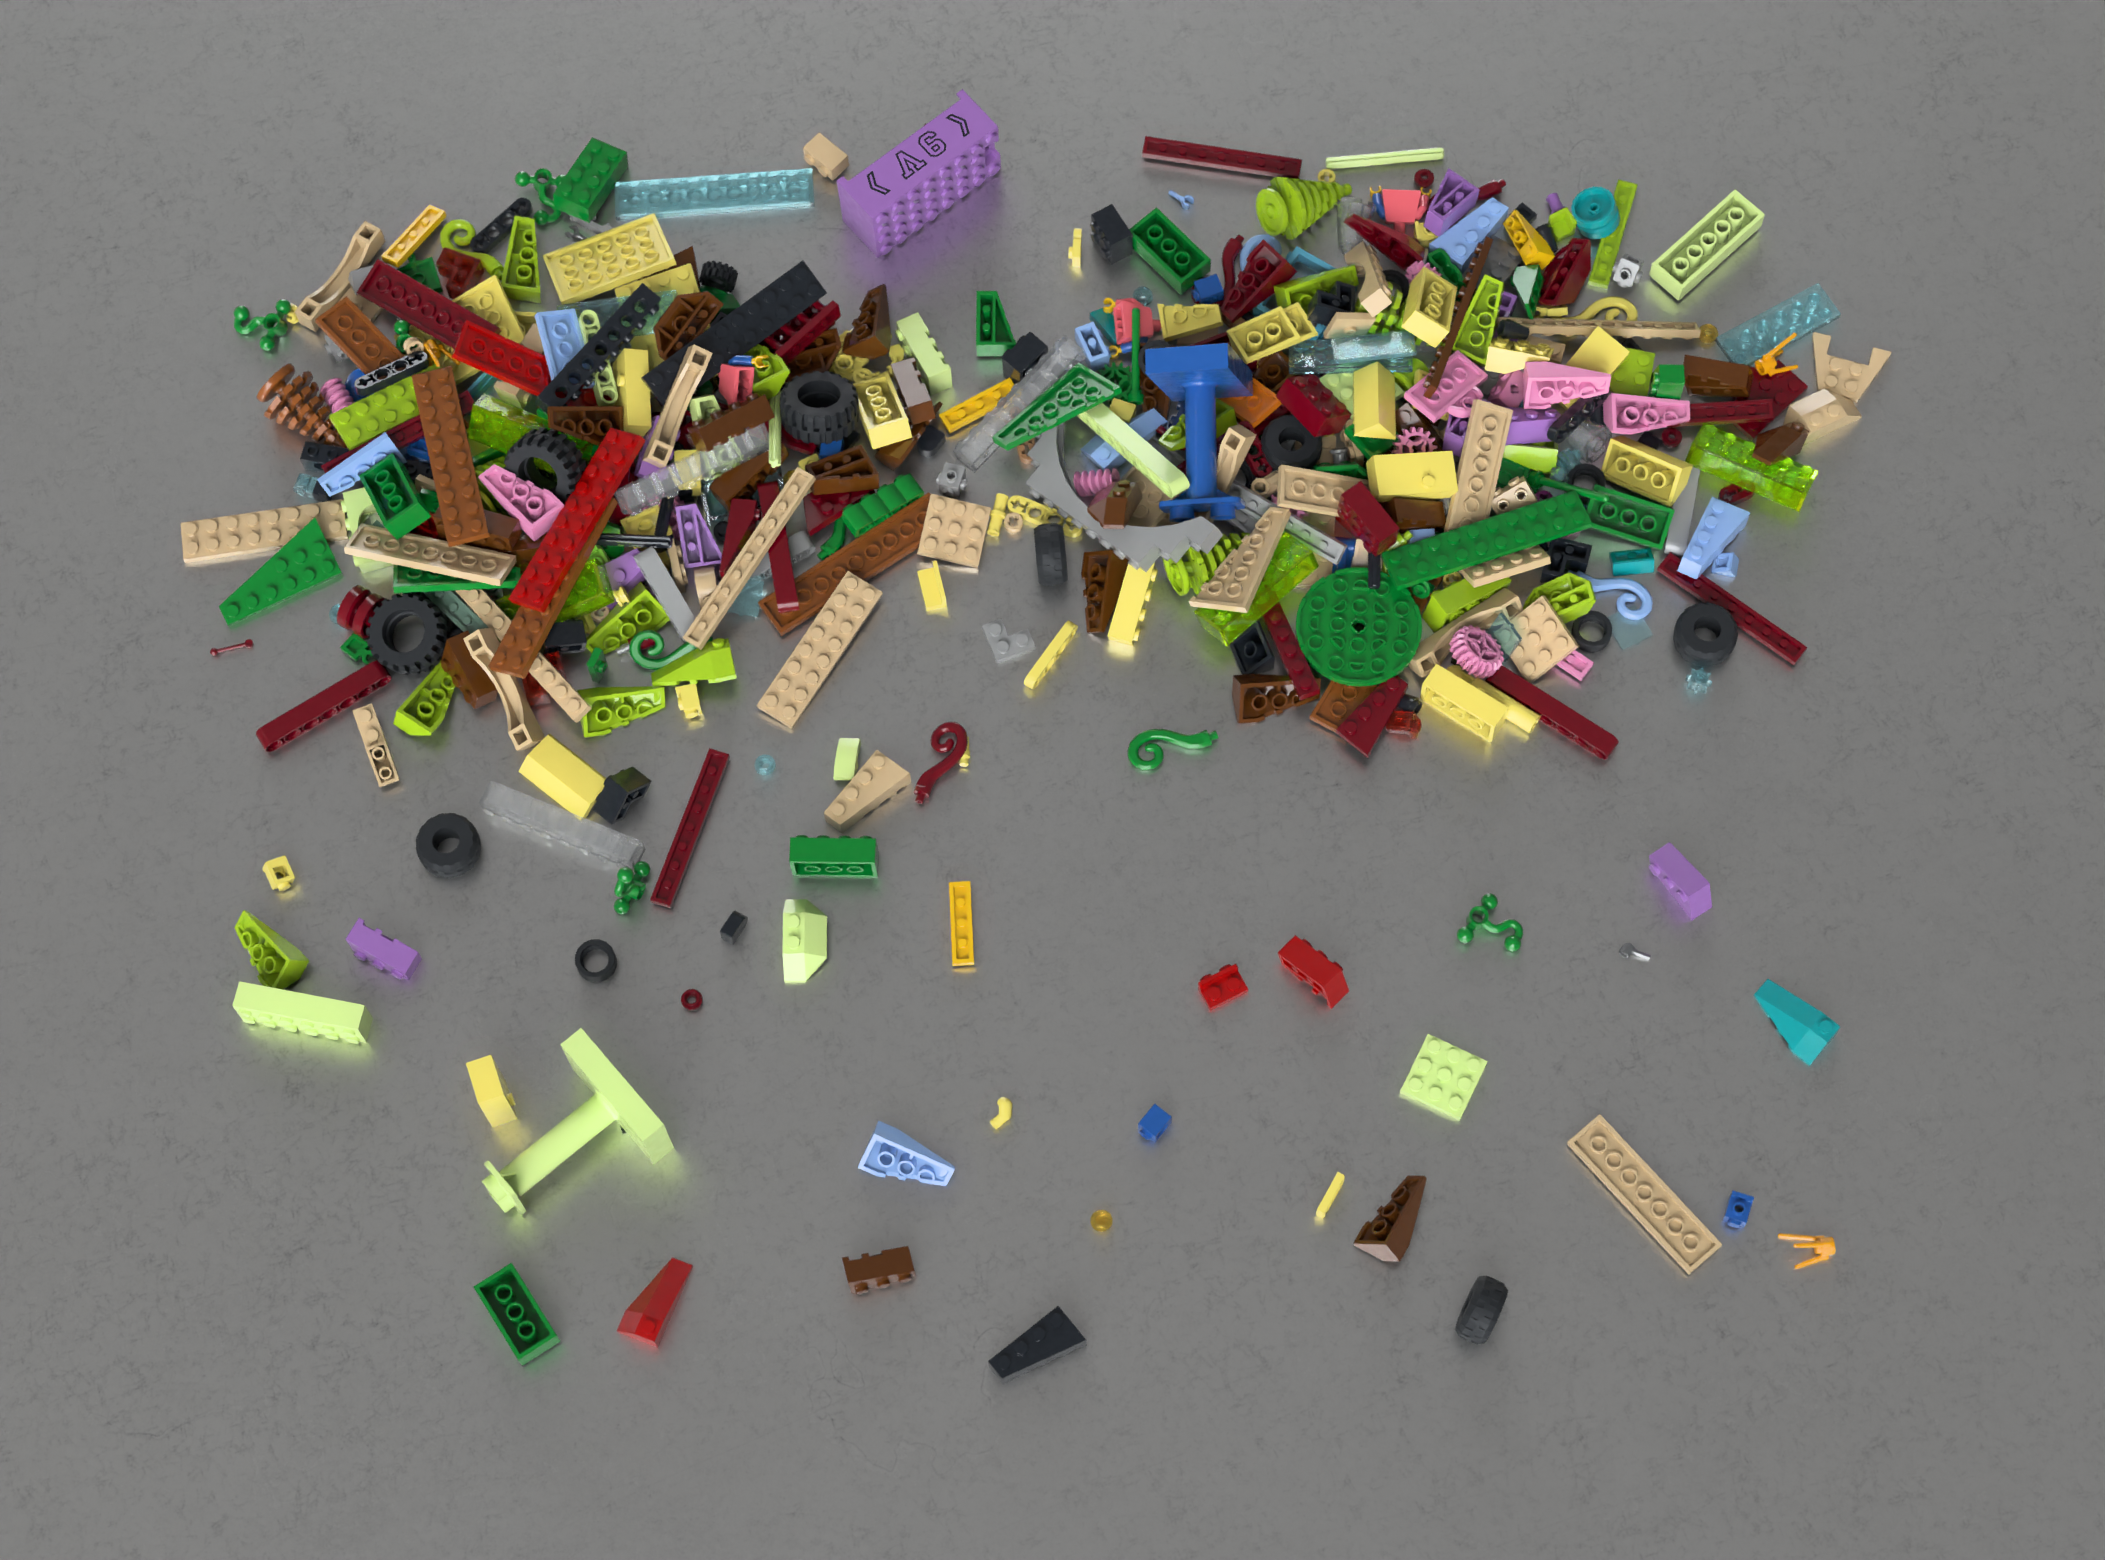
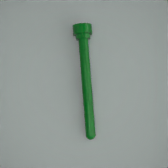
(1135, 396)
(1539, 480)

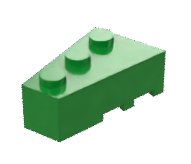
(992, 327)
(1667, 382)

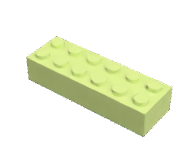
(1706, 245)
(302, 1012)

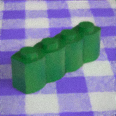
(1449, 272)
(881, 505)

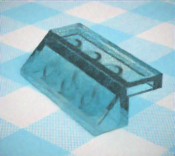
(1372, 346)

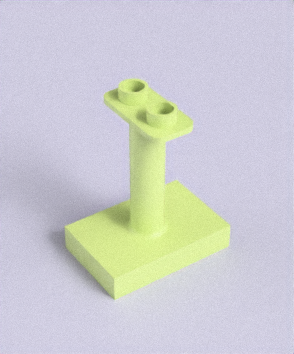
(611, 1101)

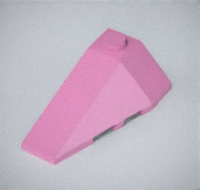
(1554, 383)
(1639, 413)
(523, 500)

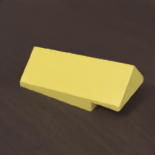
(1271, 332)
(1374, 402)

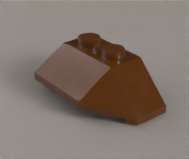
(684, 321)
(816, 357)
(1115, 504)

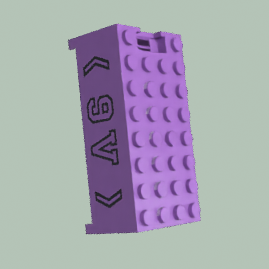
(921, 176)

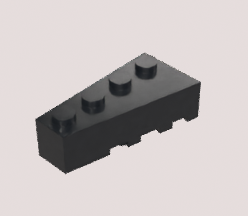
(1043, 1342)

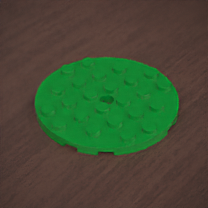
(1351, 656)

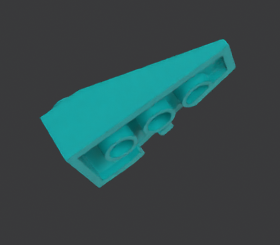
(1798, 1022)

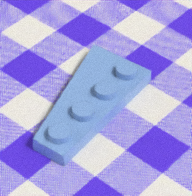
(348, 471)

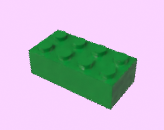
(590, 180)
(1169, 251)
(394, 496)
(1630, 518)
(834, 856)
(516, 1314)

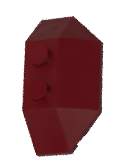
(1566, 273)

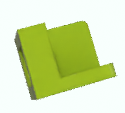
(1563, 224)

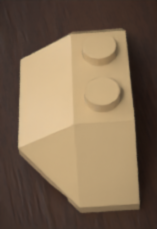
(1822, 413)

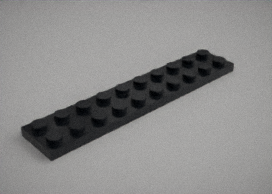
(743, 327)

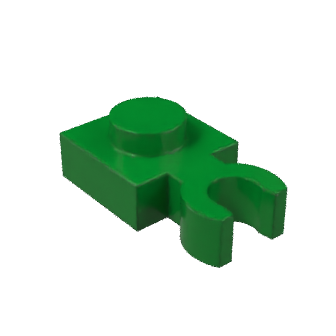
(357, 648)

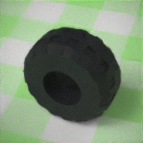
(1289, 428)
(1050, 554)
(1713, 618)
(455, 862)
(1481, 1309)

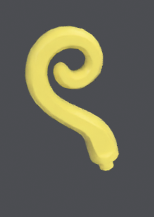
(1607, 302)

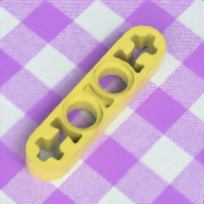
(1046, 513)
(1050, 655)

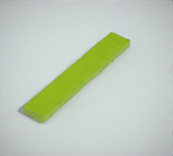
(1609, 245)

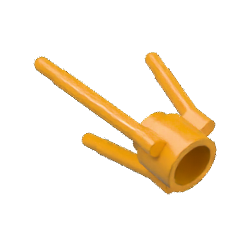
(434, 352)
(1768, 363)
(1822, 1245)

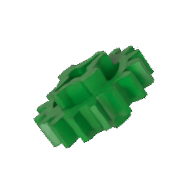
(1121, 375)

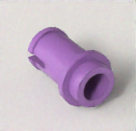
(1554, 202)

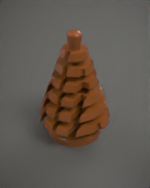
(298, 405)

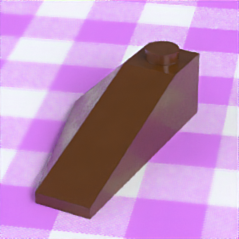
(872, 328)
(585, 422)
(1780, 443)
(895, 453)
(1393, 1227)

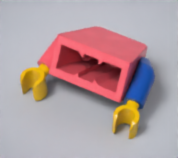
(1400, 206)
(1123, 323)
(738, 376)

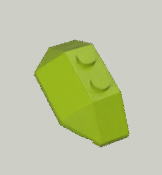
(1568, 595)

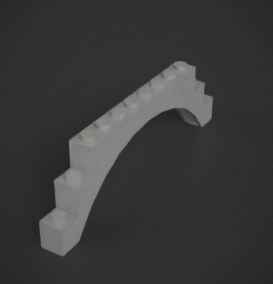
(1135, 543)

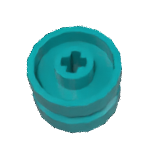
(1595, 212)

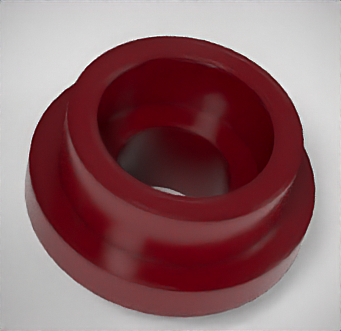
(1424, 183)
(1668, 442)
(689, 994)

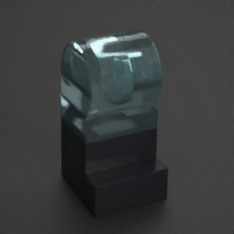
(311, 488)

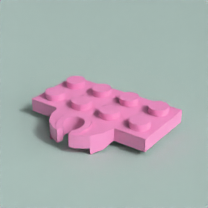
(1456, 388)

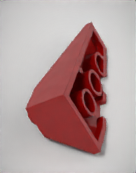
(652, 1309)

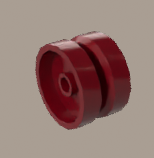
(357, 609)

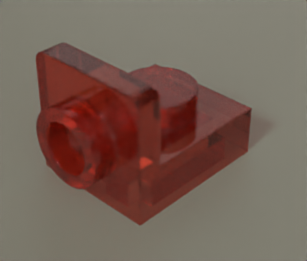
(1404, 723)

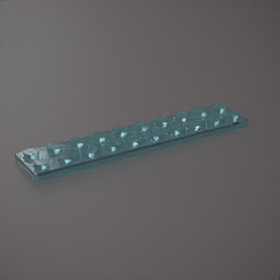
(714, 194)

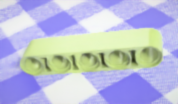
(600, 388)

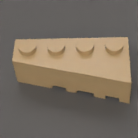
(513, 394)
(866, 791)

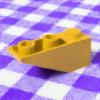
(1528, 241)

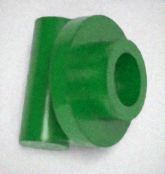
(1423, 589)

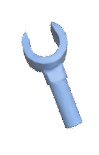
(1189, 198)

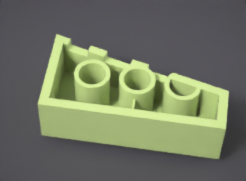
(929, 361)

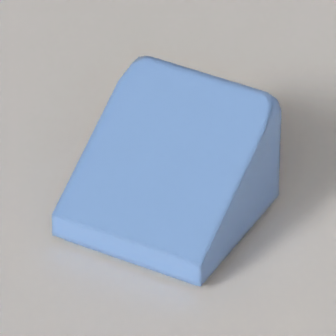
(1725, 564)

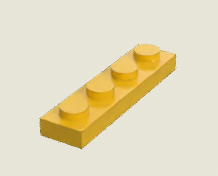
(413, 236)
(975, 406)
(961, 923)

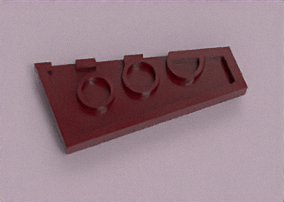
(1368, 720)

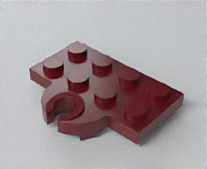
(1780, 387)

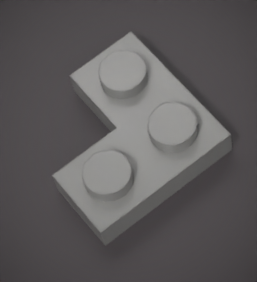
(1005, 646)

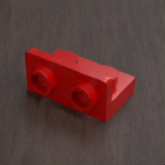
(1222, 986)

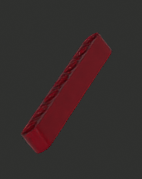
(779, 555)
(323, 706)
(1555, 713)

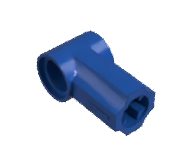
(1346, 559)

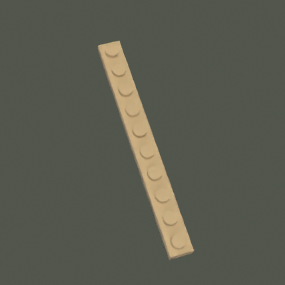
(1622, 328)
(749, 558)
(541, 668)

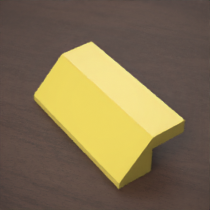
(563, 776)

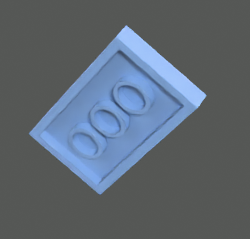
(560, 339)

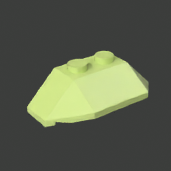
(803, 939)

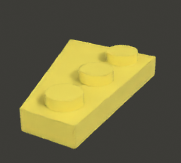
(1182, 320)

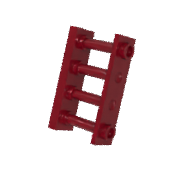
(807, 334)

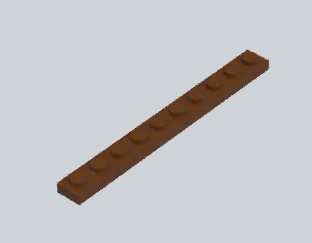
(1460, 307)

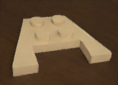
(1842, 375)

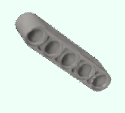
(1680, 524)
(800, 548)
(665, 590)

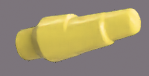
(964, 760)

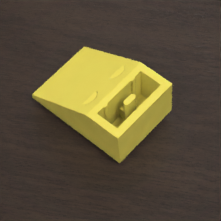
(1509, 356)

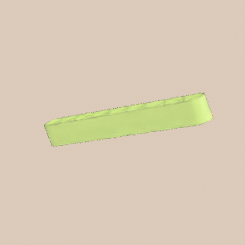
(1135, 450)

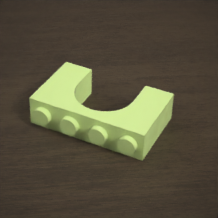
(359, 509)

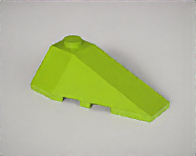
(624, 622)
(274, 956)

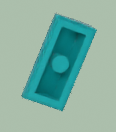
(1105, 323)
(1631, 562)

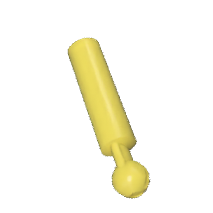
(1516, 713)

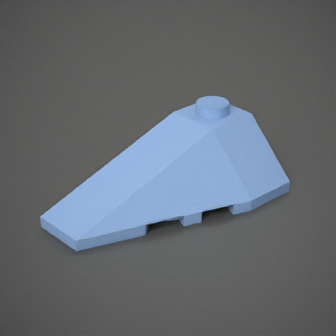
(1106, 456)
(898, 1155)

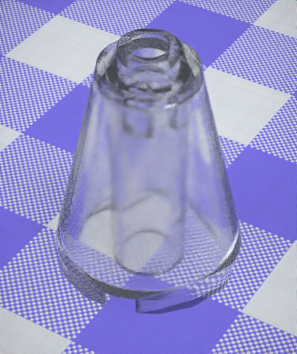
(1347, 206)
(1589, 440)

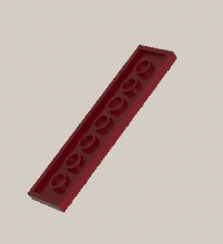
(418, 304)

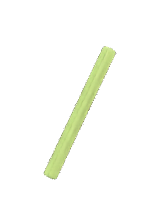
(1384, 158)
(775, 432)

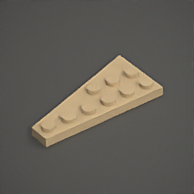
(1243, 569)

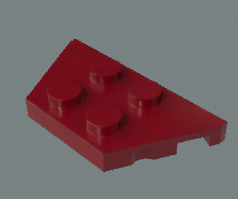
(826, 508)

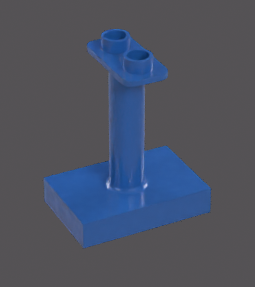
(1199, 377)

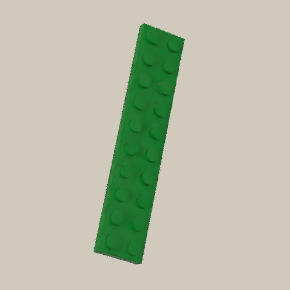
(1486, 540)

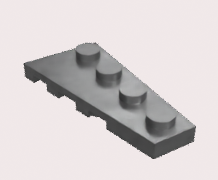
(1500, 261)

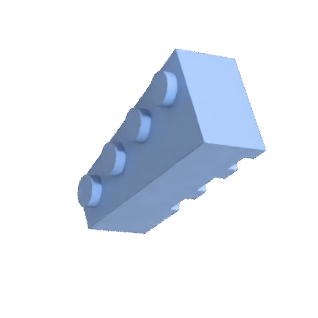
(1463, 237)
(1714, 532)

